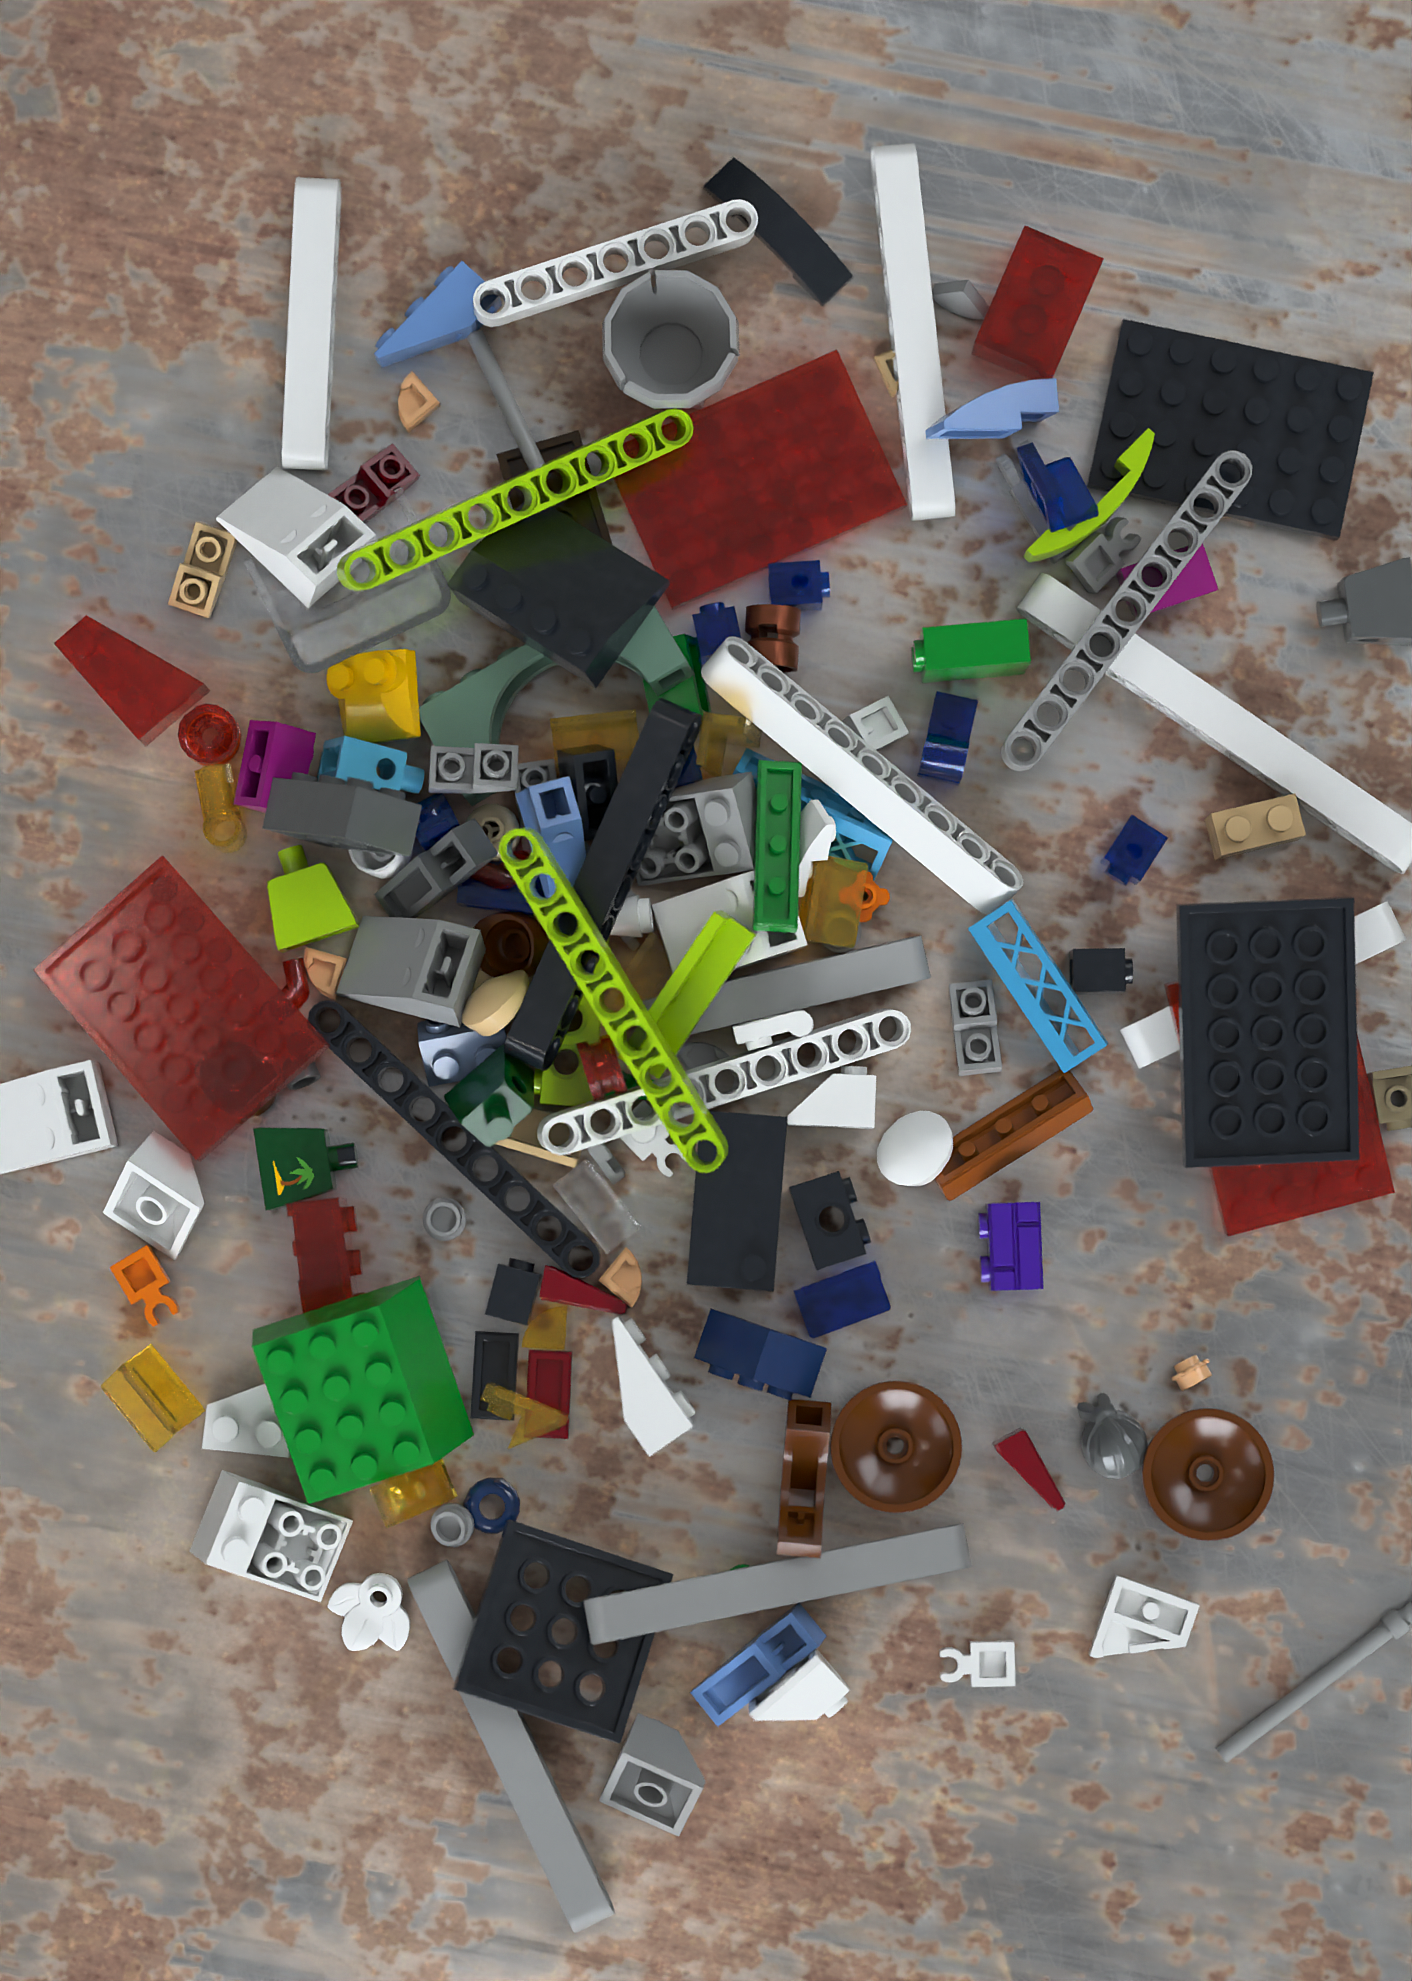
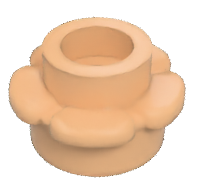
(1191, 1372)

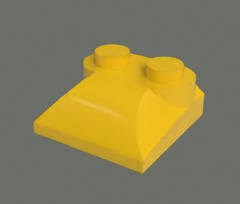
(377, 695)

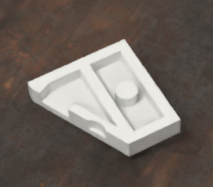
(1141, 1620)

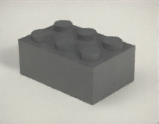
(342, 814)

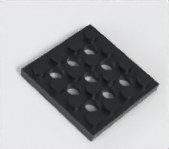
(493, 1631)

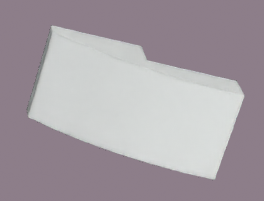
(816, 835)

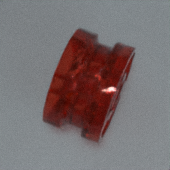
(223, 746)
(601, 1067)

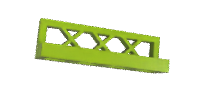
(695, 983)

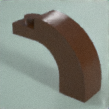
(803, 1478)

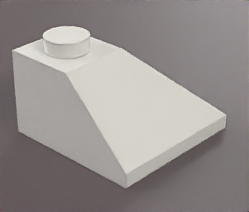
(157, 1195)
(802, 1693)

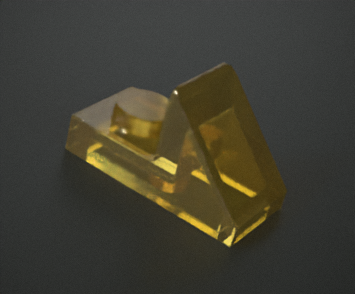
(535, 1416)
(413, 1493)

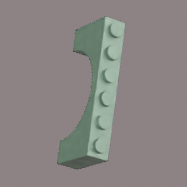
(478, 704)

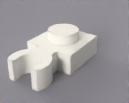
(651, 1141)
(988, 1663)

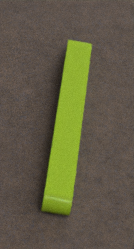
(536, 494)
(594, 986)

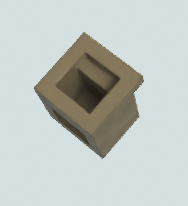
(1382, 1085)

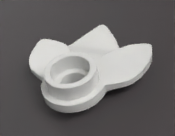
(368, 1618)

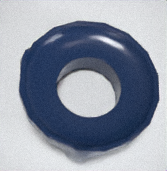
(492, 1486)

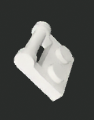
(758, 1032)

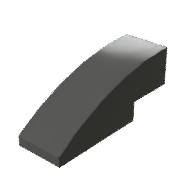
(437, 871)

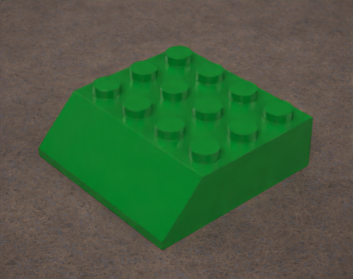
(362, 1389)

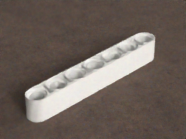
(630, 248)
(311, 323)
(1156, 1035)

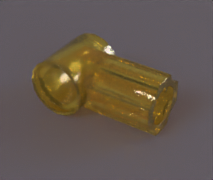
(216, 795)

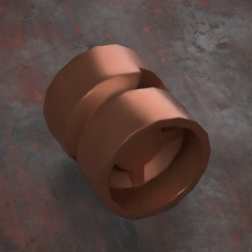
(775, 619)

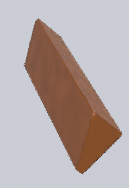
(1013, 1131)

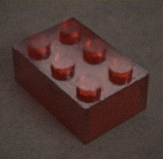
(1036, 305)

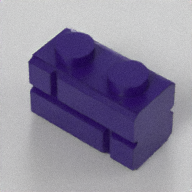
(1012, 1246)

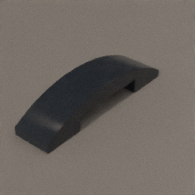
(782, 231)

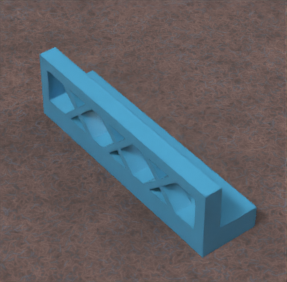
(851, 825)
(1028, 995)

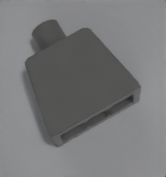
(1373, 605)

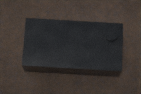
(739, 1205)

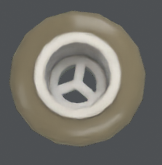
(501, 816)

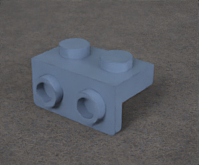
(453, 1051)

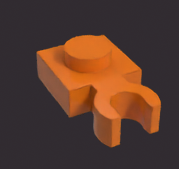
(142, 1278)

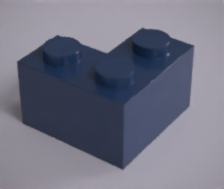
(759, 1356)

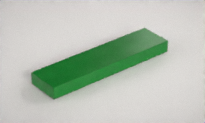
(777, 846)

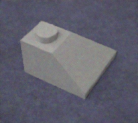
(654, 1776)

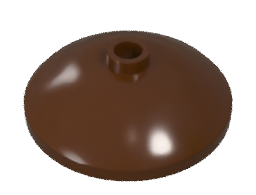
(1239, 1478)
(900, 1479)

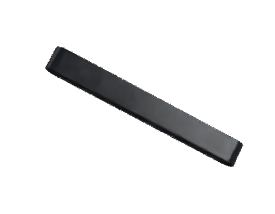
(606, 877)
(435, 1128)

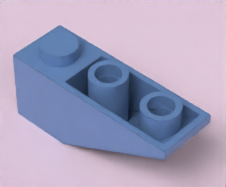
(439, 319)
(554, 814)

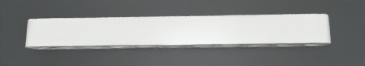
(1227, 727)

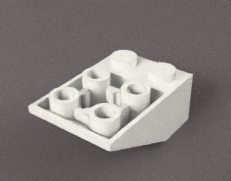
(296, 532)
(686, 915)
(54, 1116)
(647, 1401)
(270, 1536)

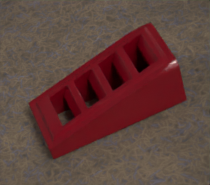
(565, 1289)
(1024, 1458)

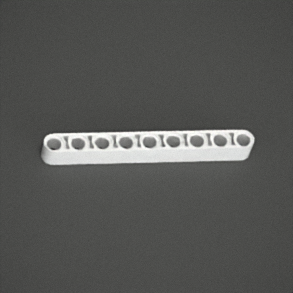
(912, 329)
(861, 775)
(745, 1079)

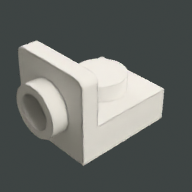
(877, 723)

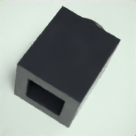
(1099, 971)
(514, 1292)

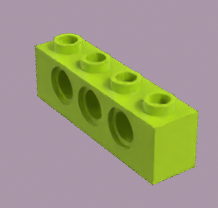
(572, 1088)

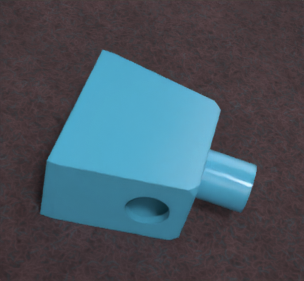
(355, 758)

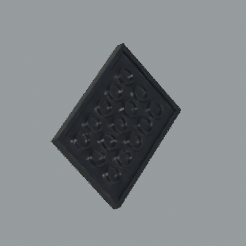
(1213, 396)
(1268, 1032)

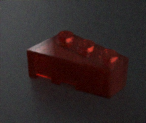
(131, 680)
(325, 1251)

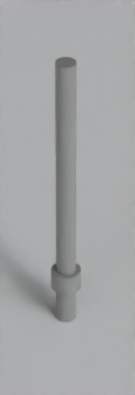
(1393, 1625)

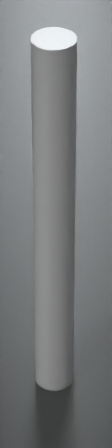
(505, 400)

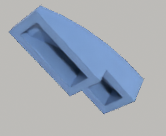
(999, 412)
(758, 1664)

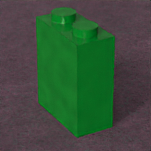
(972, 651)

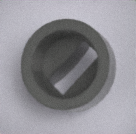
(305, 1078)

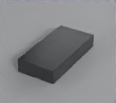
(496, 1363)

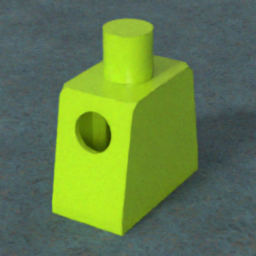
(306, 902)

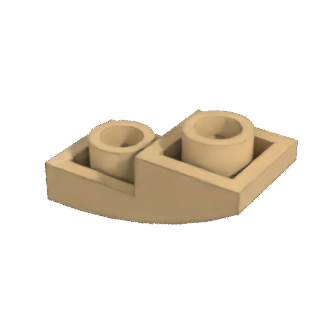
(203, 570)

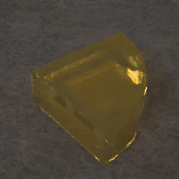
(547, 1330)

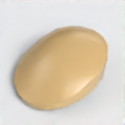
(495, 1002)

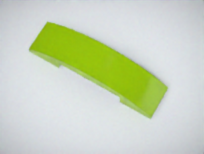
(1130, 465)

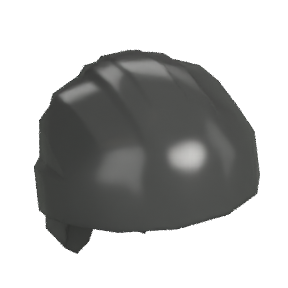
(1112, 1439)

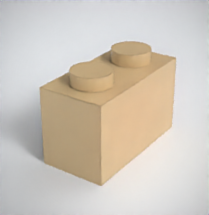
(1255, 826)

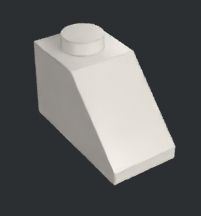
(839, 1102)

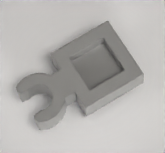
(1098, 555)

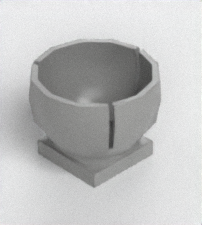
(670, 340)

